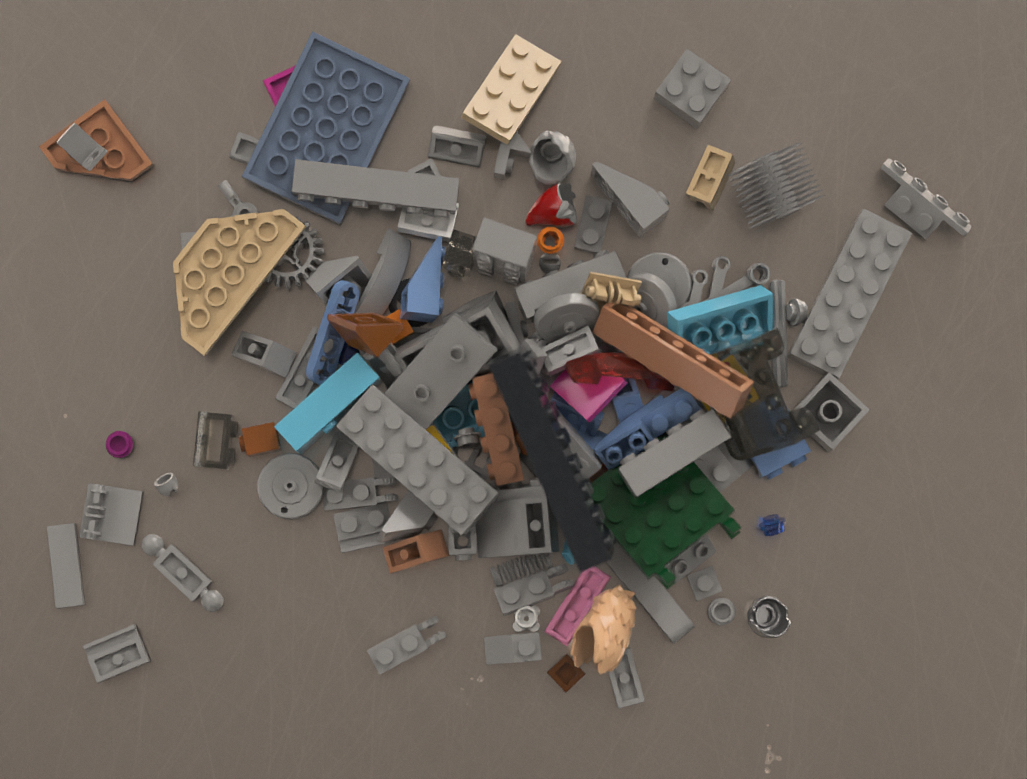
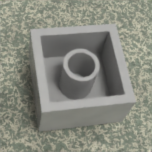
(692, 88)
(834, 411)

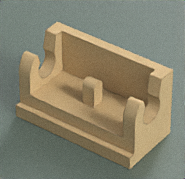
(711, 177)

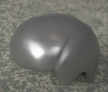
(768, 617)

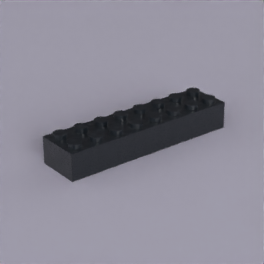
(552, 458)

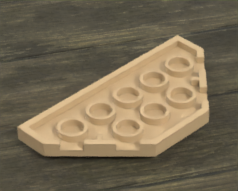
(225, 269)

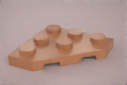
(124, 156)

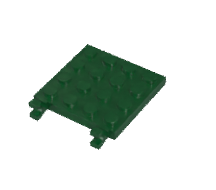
(664, 518)

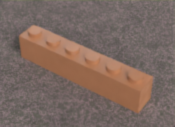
(673, 358)

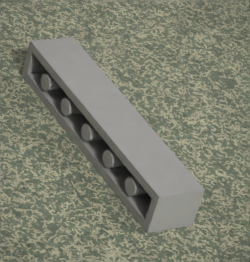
(375, 187)

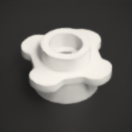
(532, 624)

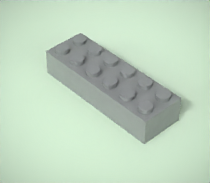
(849, 294)
(418, 460)

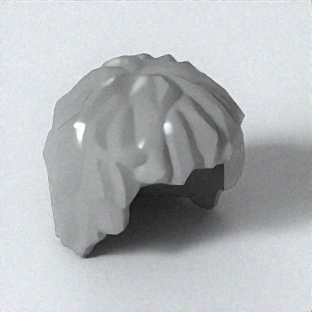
(552, 157)

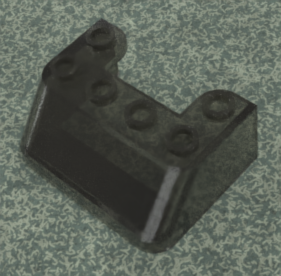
(764, 420)

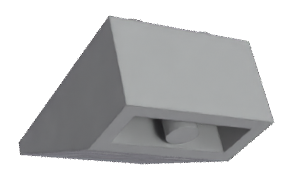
(517, 528)

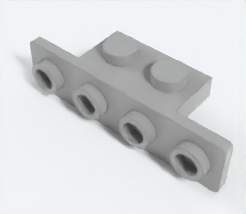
(919, 206)

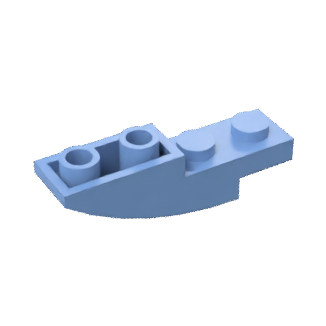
(646, 425)

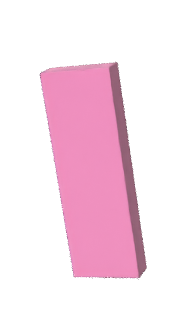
(577, 604)

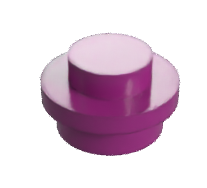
(119, 444)

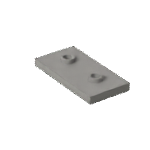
(440, 371)

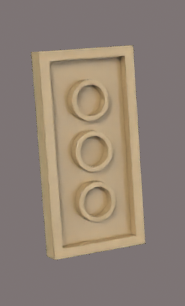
(511, 89)

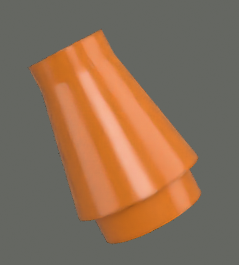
(553, 234)

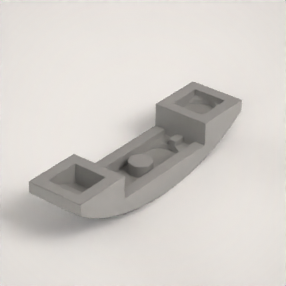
(387, 274)

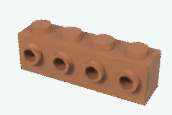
(498, 430)

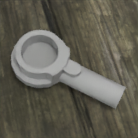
(239, 206)

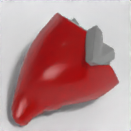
(554, 207)

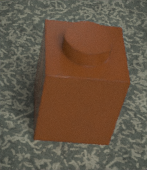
(260, 439)

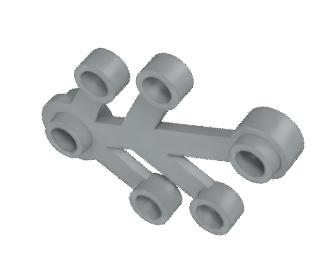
(718, 280)

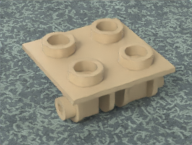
(607, 288)

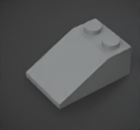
(634, 200)

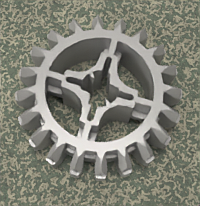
(301, 270)

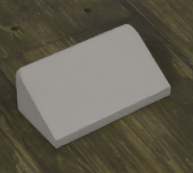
(457, 146)

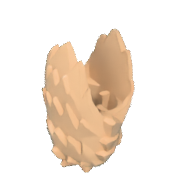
(605, 630)

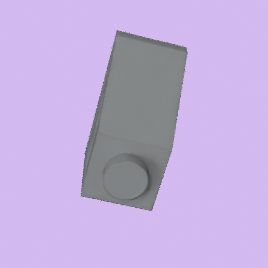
(264, 353)
(408, 519)
(512, 648)

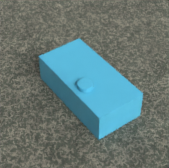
(327, 404)

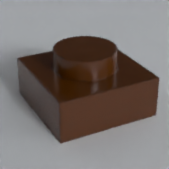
(565, 673)

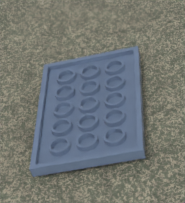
(326, 114)

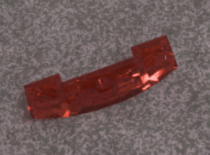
(591, 367)

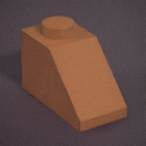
(415, 551)

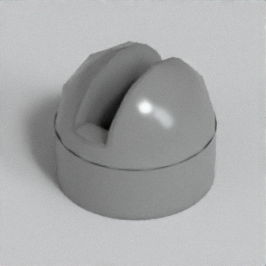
(546, 268)
(166, 484)

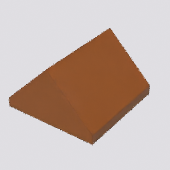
(366, 330)

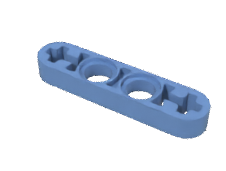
(328, 332)

